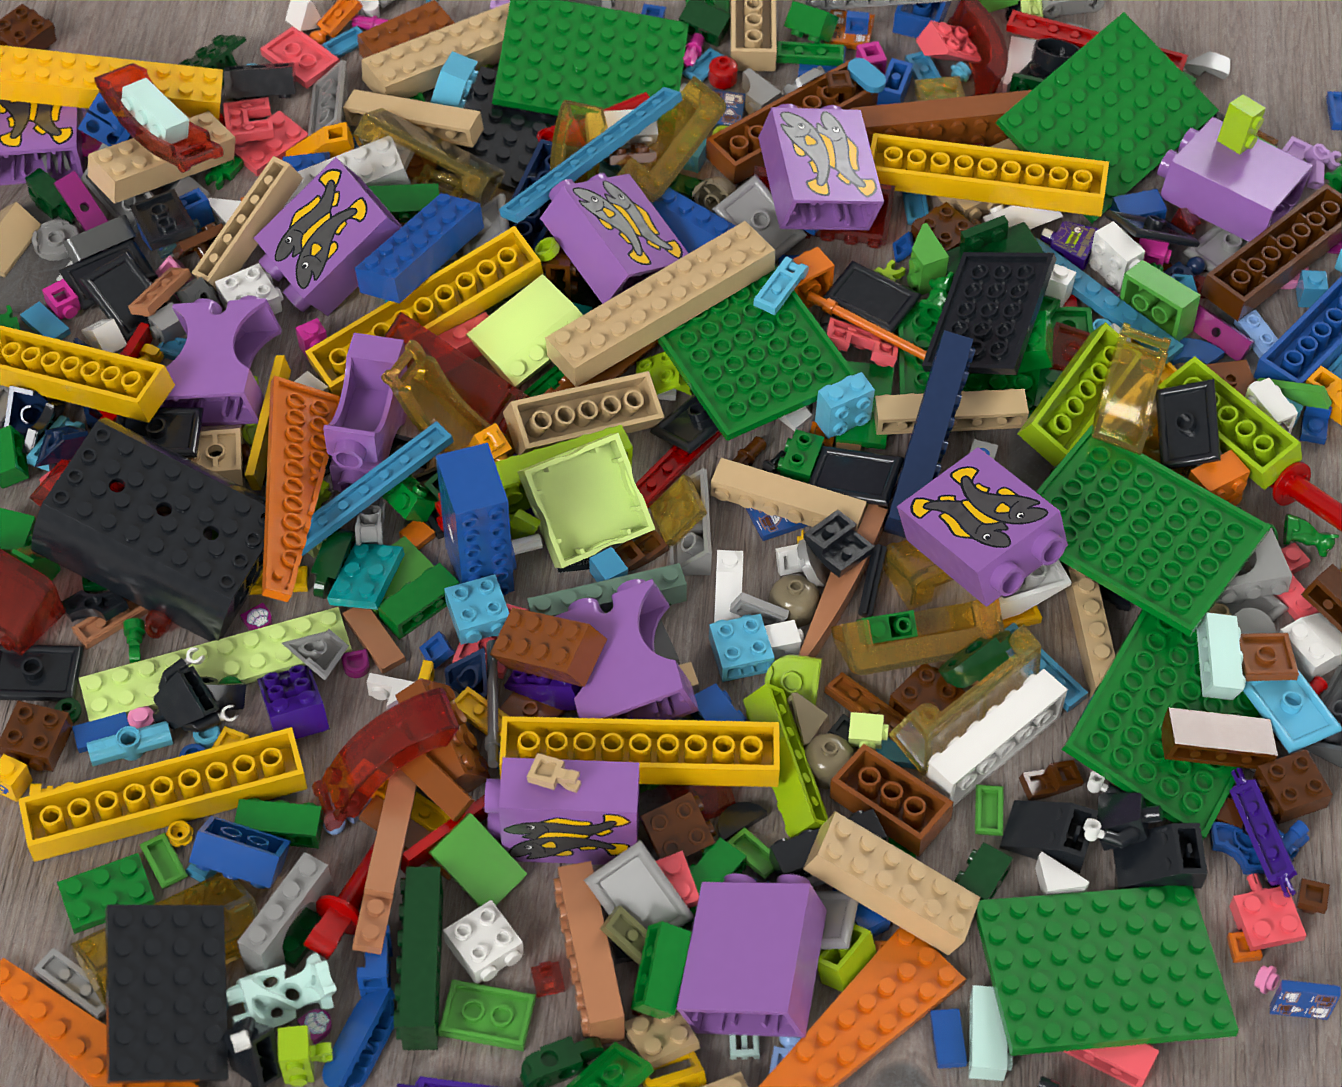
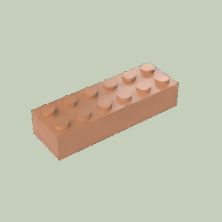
(589, 955)

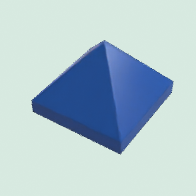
(903, 247)

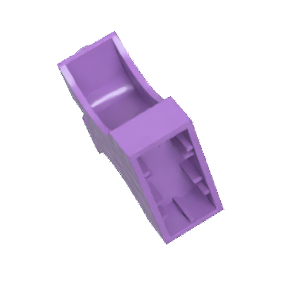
(218, 358)
(367, 410)
(629, 675)

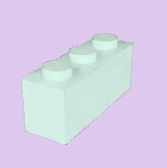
(155, 111)
(1220, 656)
(987, 1037)

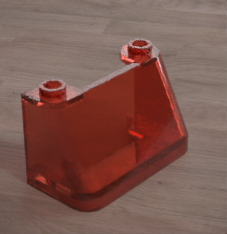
(26, 604)

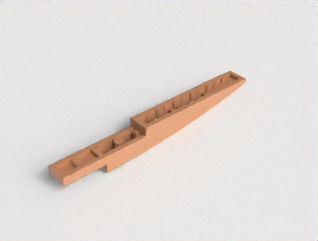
(841, 590)
(385, 864)

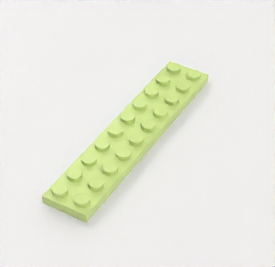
(241, 655)

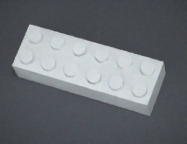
(374, 163)
(996, 737)

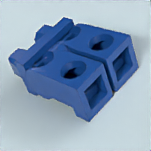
(103, 124)
(377, 969)

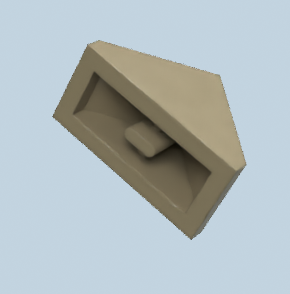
(806, 717)

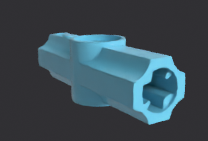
(115, 746)

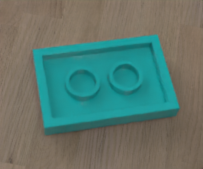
(366, 576)

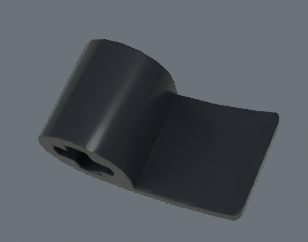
(226, 693)

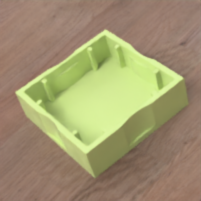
(586, 500)

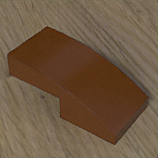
(642, 551)
(1054, 780)

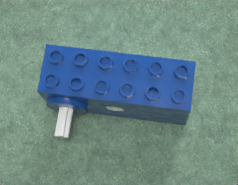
(478, 517)

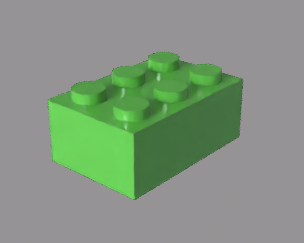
(1160, 299)

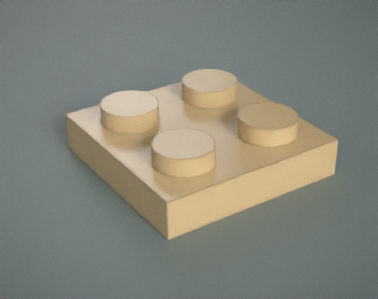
(661, 1039)

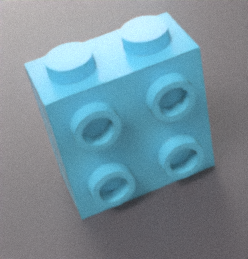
(844, 405)
(477, 609)
(741, 647)

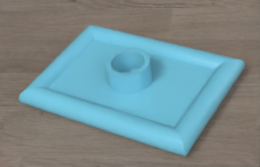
(1294, 711)

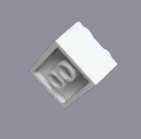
(1035, 588)
(1315, 645)

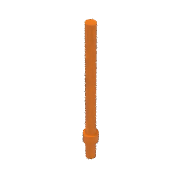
(832, 307)

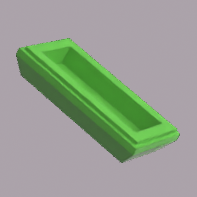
(989, 810)
(755, 850)
(163, 860)

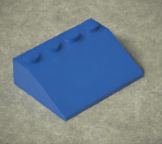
(690, 221)

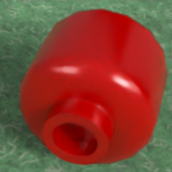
(723, 72)

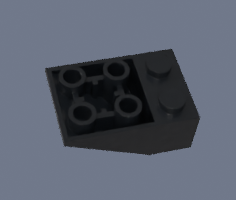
(1049, 829)
(1166, 858)

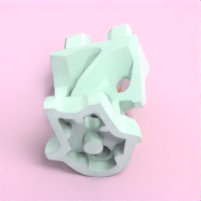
(312, 984)

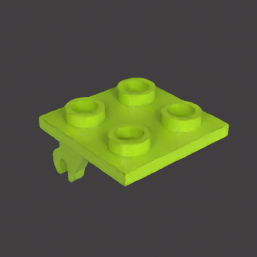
(663, 374)

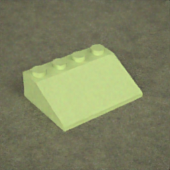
(516, 332)

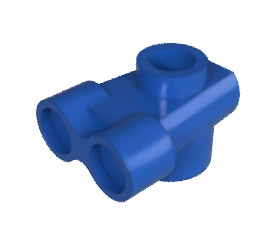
(1295, 838)

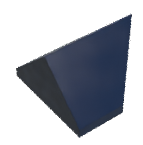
(23, 408)
(60, 444)
(468, 672)

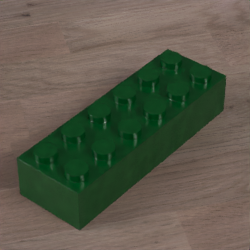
(419, 959)

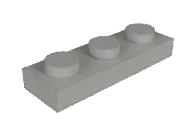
(70, 981)

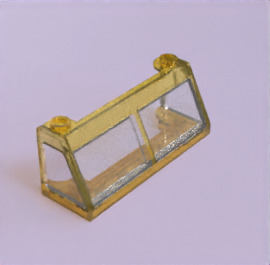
(930, 731)

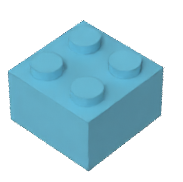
(455, 81)

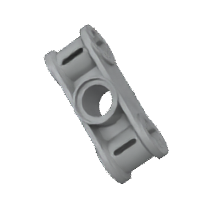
(1069, 7)
(370, 523)

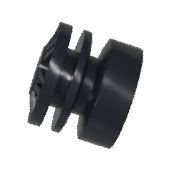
(1049, 55)

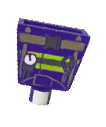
(1072, 242)

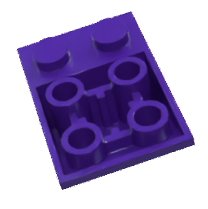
(544, 690)
(294, 701)

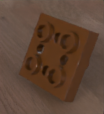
(637, 151)
(198, 243)

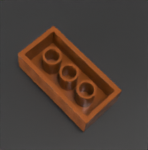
(403, 28)
(548, 646)
(461, 757)
(903, 804)

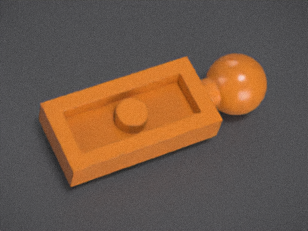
(335, 19)

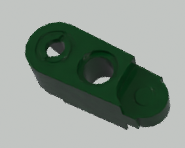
(47, 197)
(331, 560)
(976, 660)
(559, 1061)

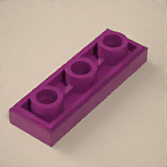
(75, 195)
(1230, 340)

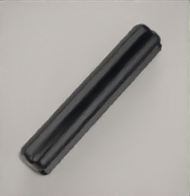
(872, 581)

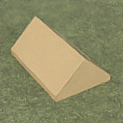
(15, 235)

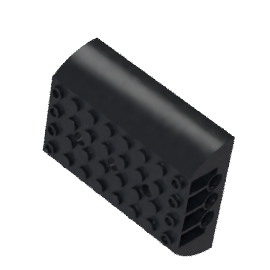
(148, 556)

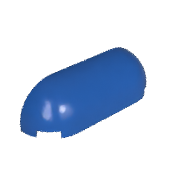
(361, 1040)

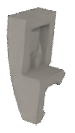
(1211, 63)

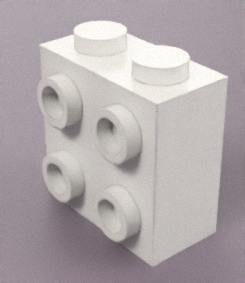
(1114, 254)
(249, 282)
(1272, 402)
(484, 942)

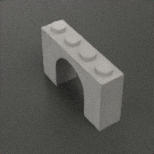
(1268, 574)
(263, 940)

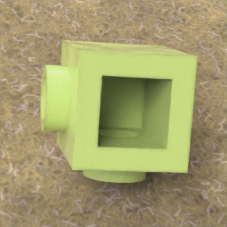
(867, 730)

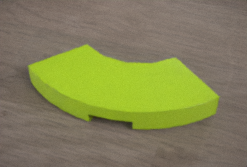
(523, 524)

